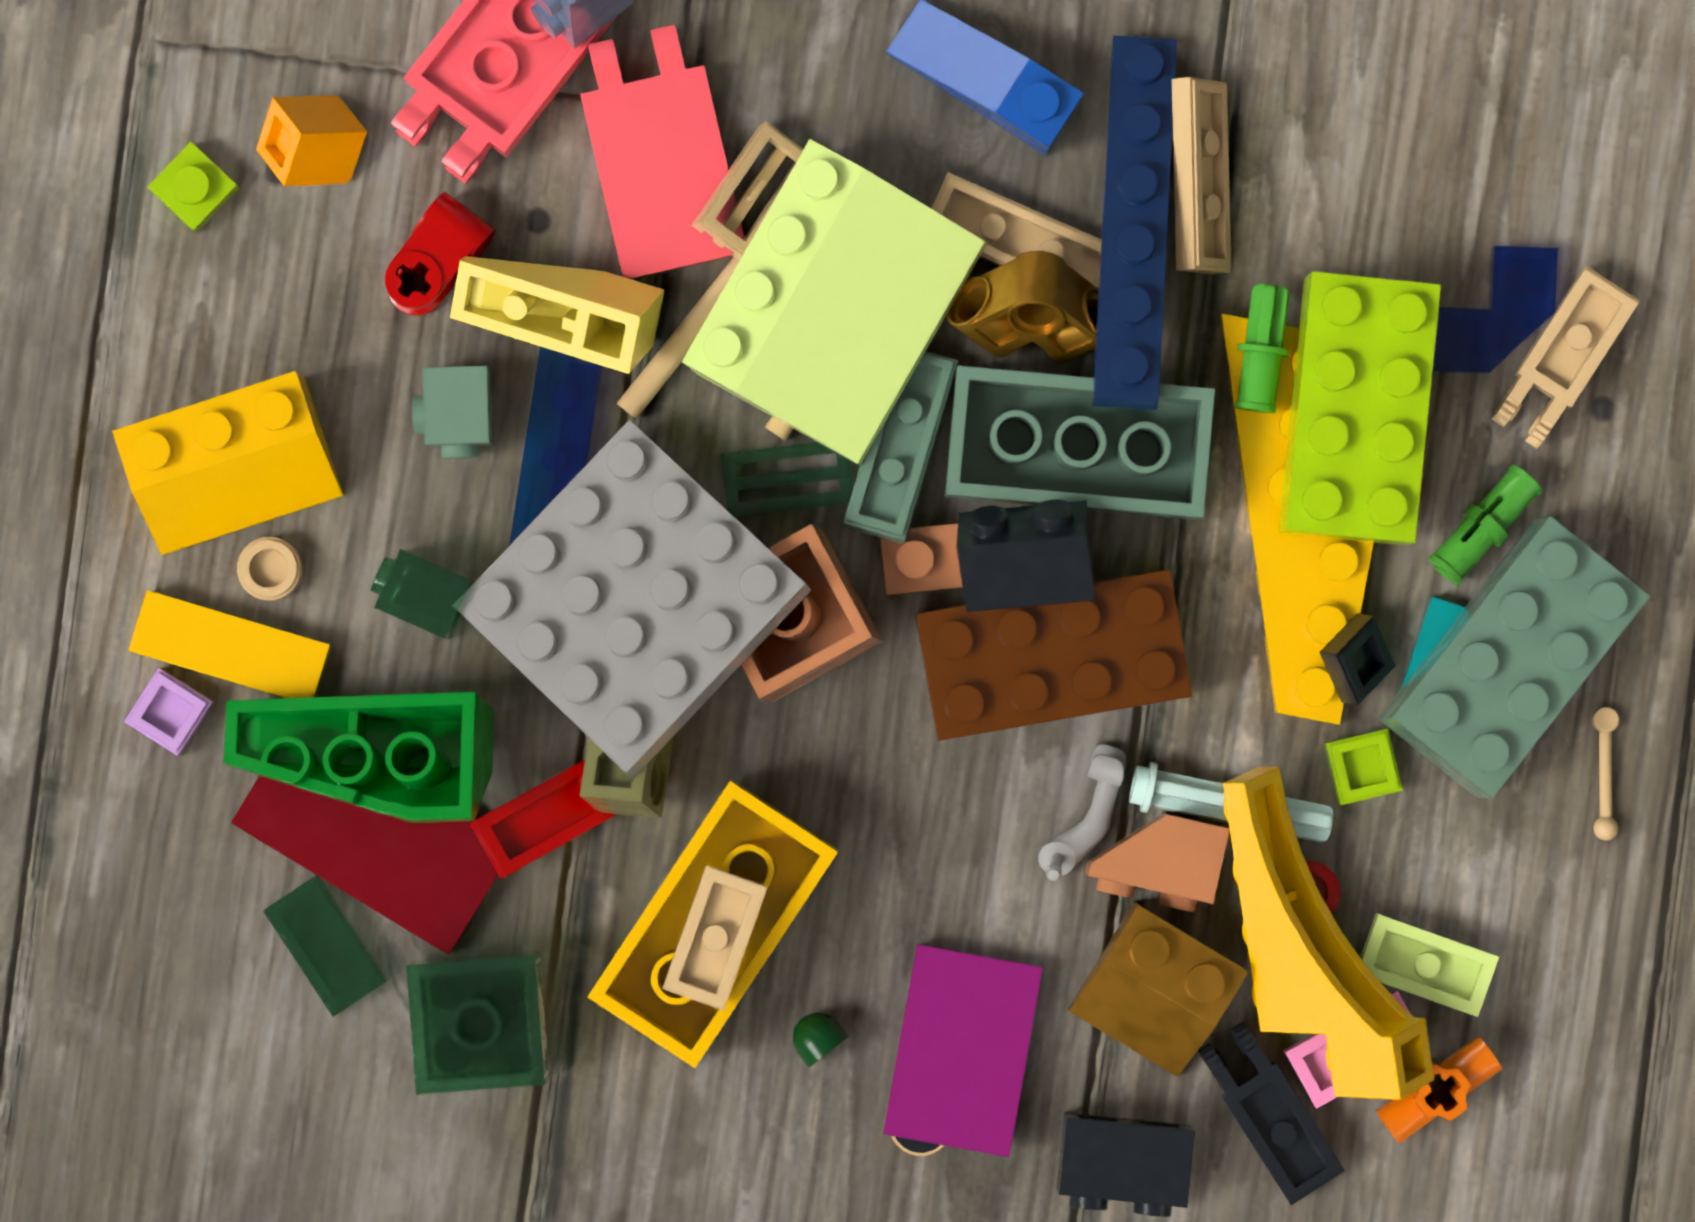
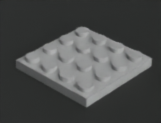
(632, 598)

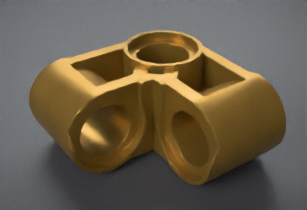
(1026, 302)

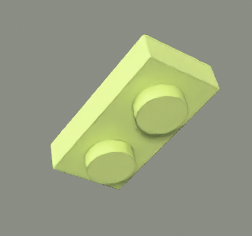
(1428, 964)

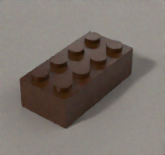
(1054, 659)

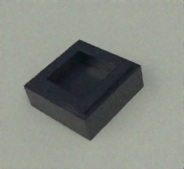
(1357, 659)

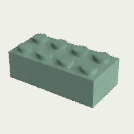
(1042, 440)
(1514, 657)

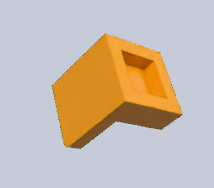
(311, 140)

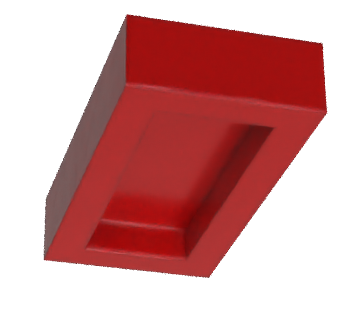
(537, 822)

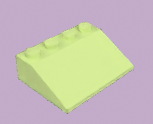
(834, 302)

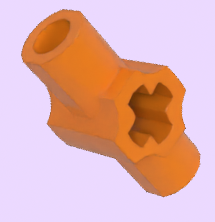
(1468, 1070)

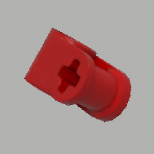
(436, 246)

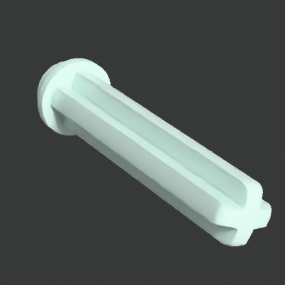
(1206, 799)

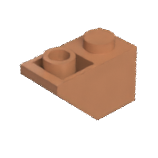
(1164, 856)

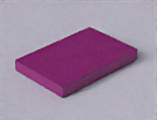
(962, 1051)

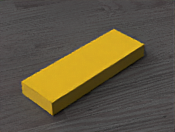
(229, 647)

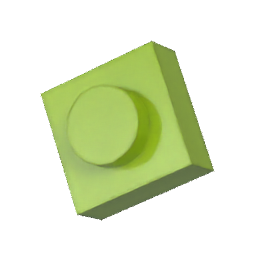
(193, 187)

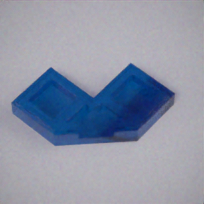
(1519, 302)

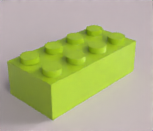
(1359, 408)

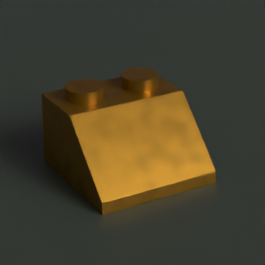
(1158, 990)

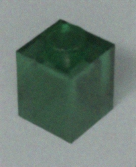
(420, 593)

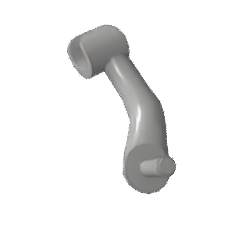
(1069, 848)

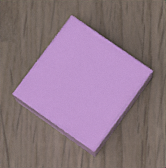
(169, 711)

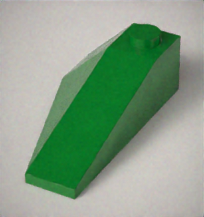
(385, 753)

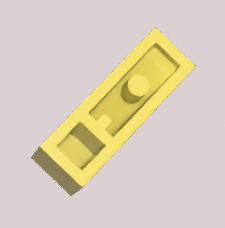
(560, 309)

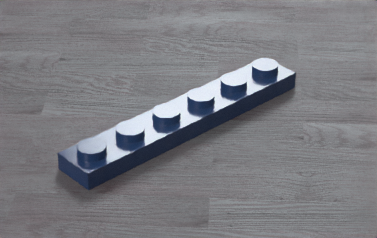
(1134, 223)

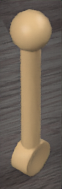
(1605, 721)

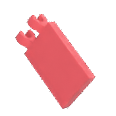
(490, 74)
(656, 158)

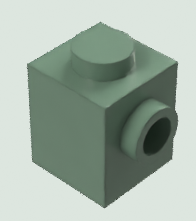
(455, 410)

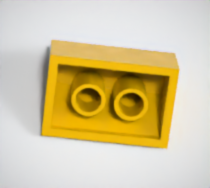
(228, 462)

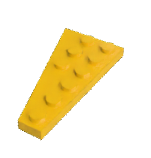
(1303, 581)

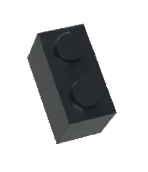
(1026, 555)
(1125, 1162)

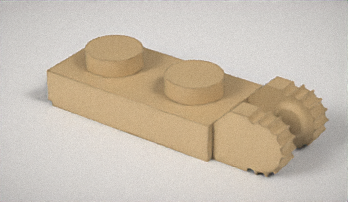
(1568, 350)

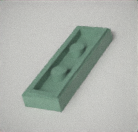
(900, 455)

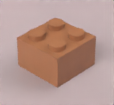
(821, 630)

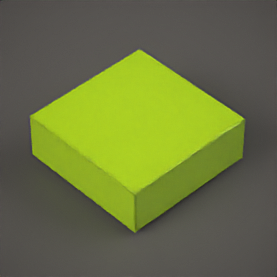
(1363, 766)

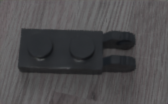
(1274, 1120)

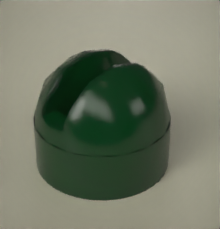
(817, 1036)

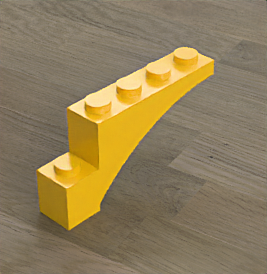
(1302, 962)

